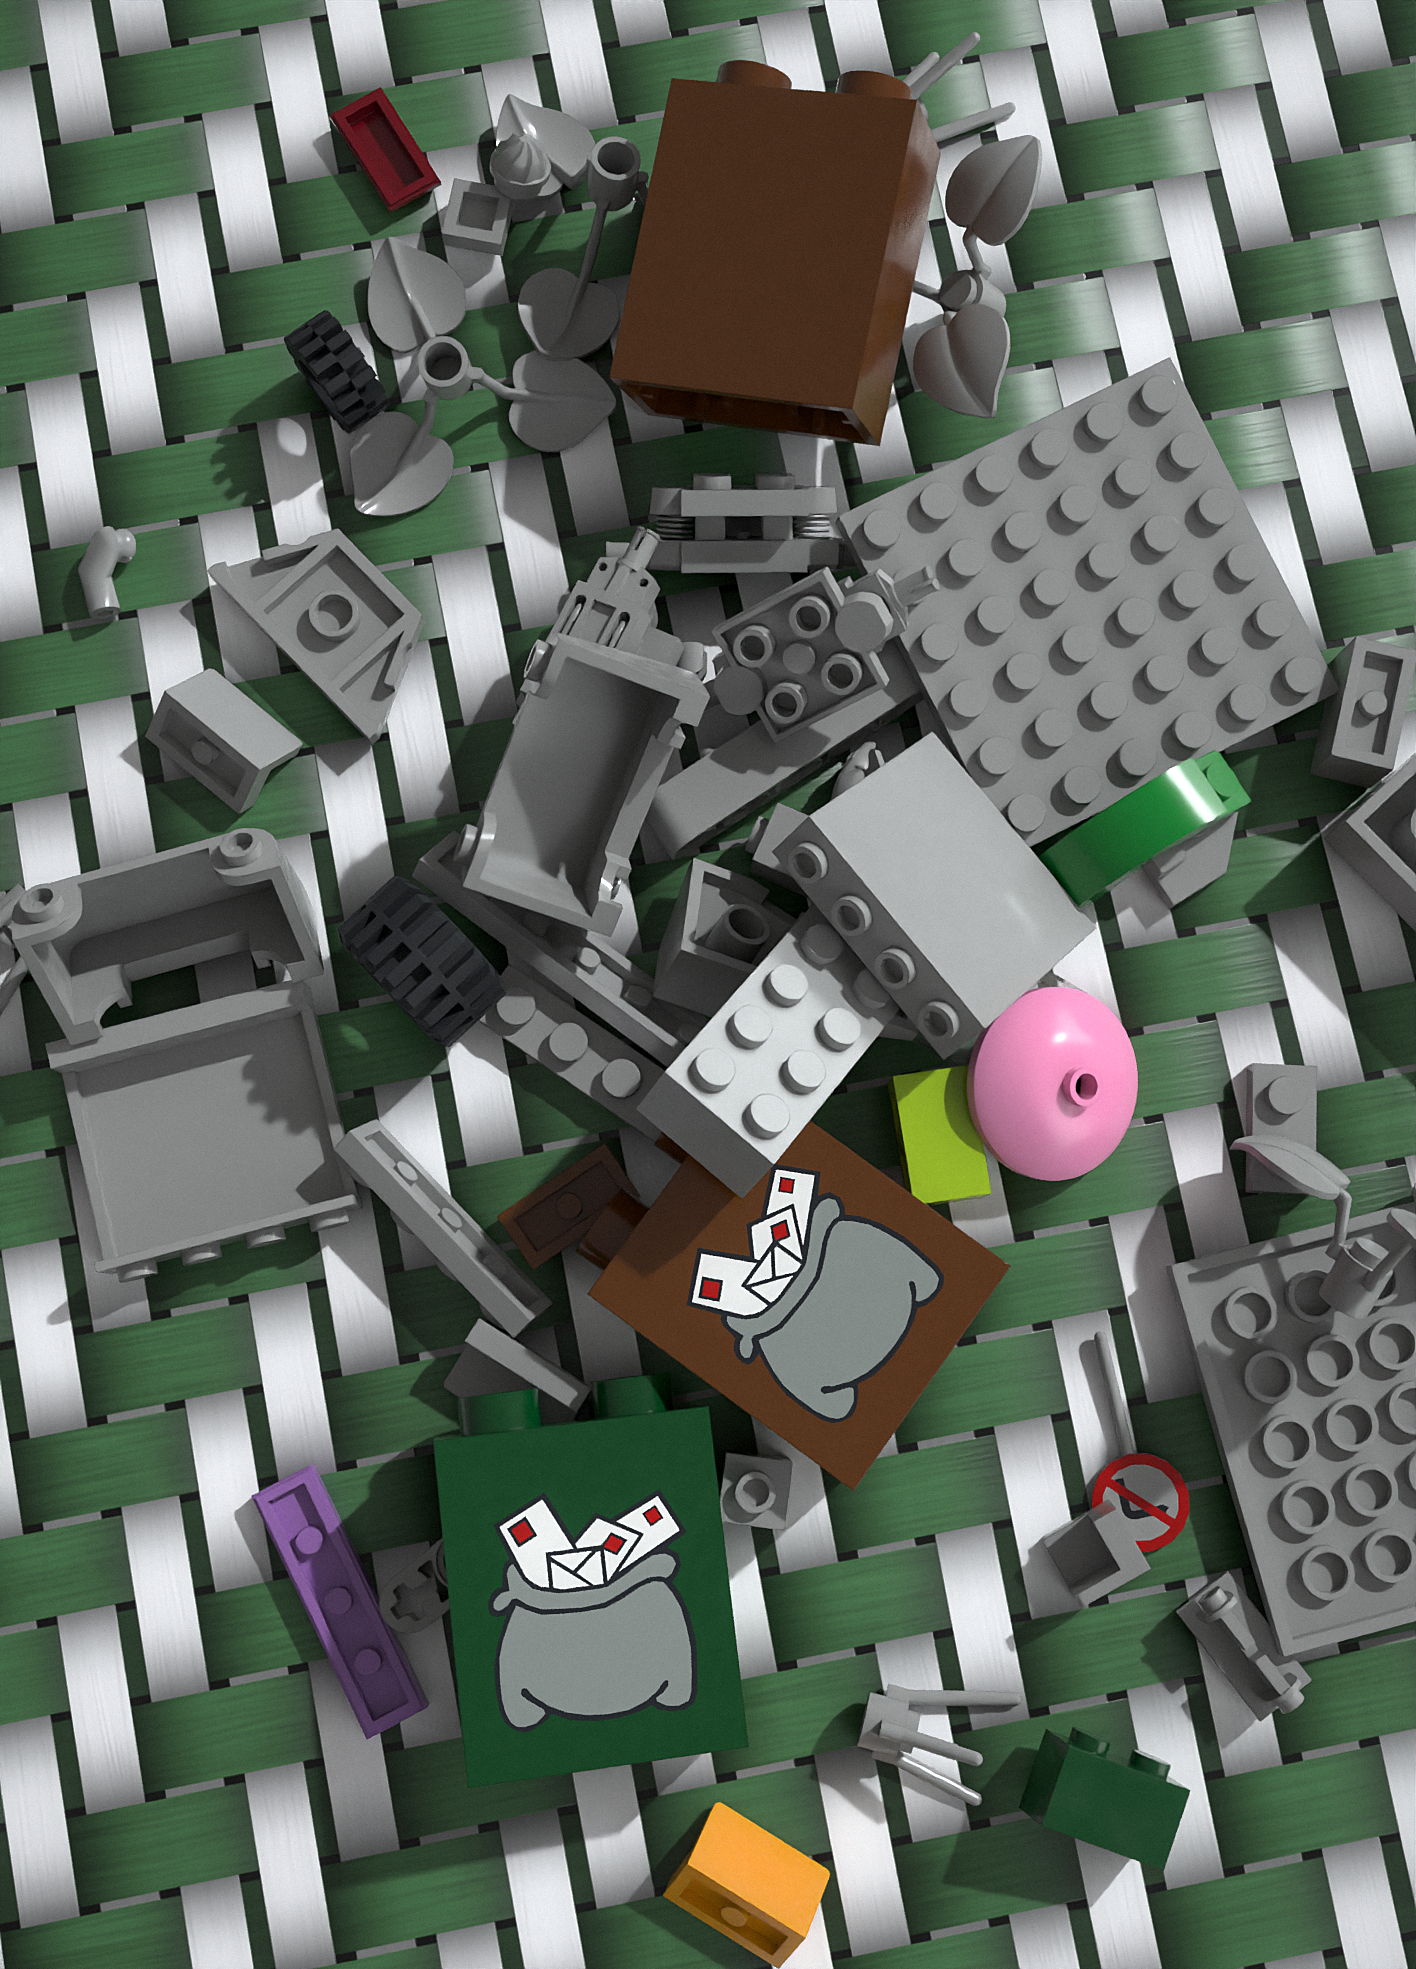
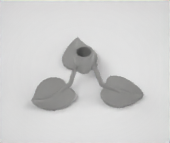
(412, 302)
(555, 308)
(967, 356)
(1358, 1268)

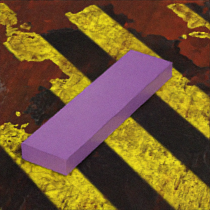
(340, 1601)

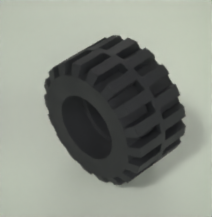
(422, 960)

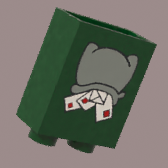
(587, 1584)

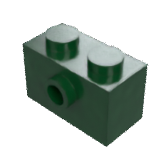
(1105, 1797)

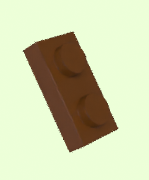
(565, 1206)

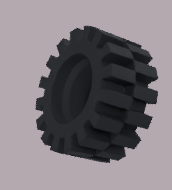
(337, 371)

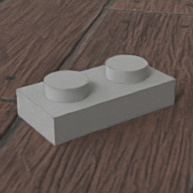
(1282, 1104)

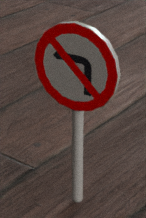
(1139, 1485)

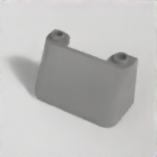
(578, 779)
(160, 914)

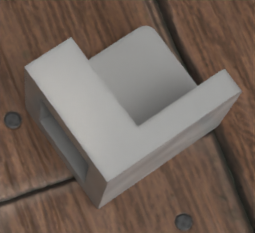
(1095, 1553)

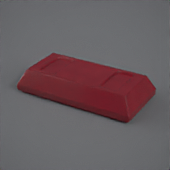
(385, 150)

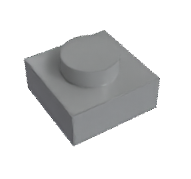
(477, 217)

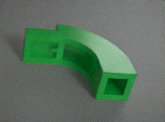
(1144, 826)

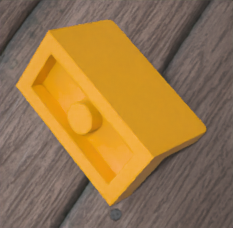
(749, 1885)

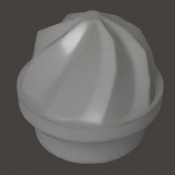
(520, 167)

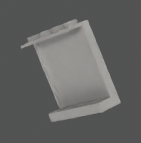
(934, 893)
(207, 1129)

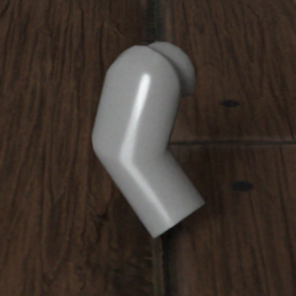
(97, 566)

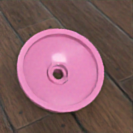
(1027, 1077)

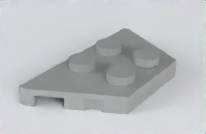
(331, 620)

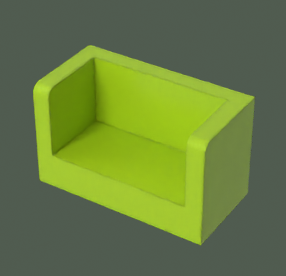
(937, 1138)

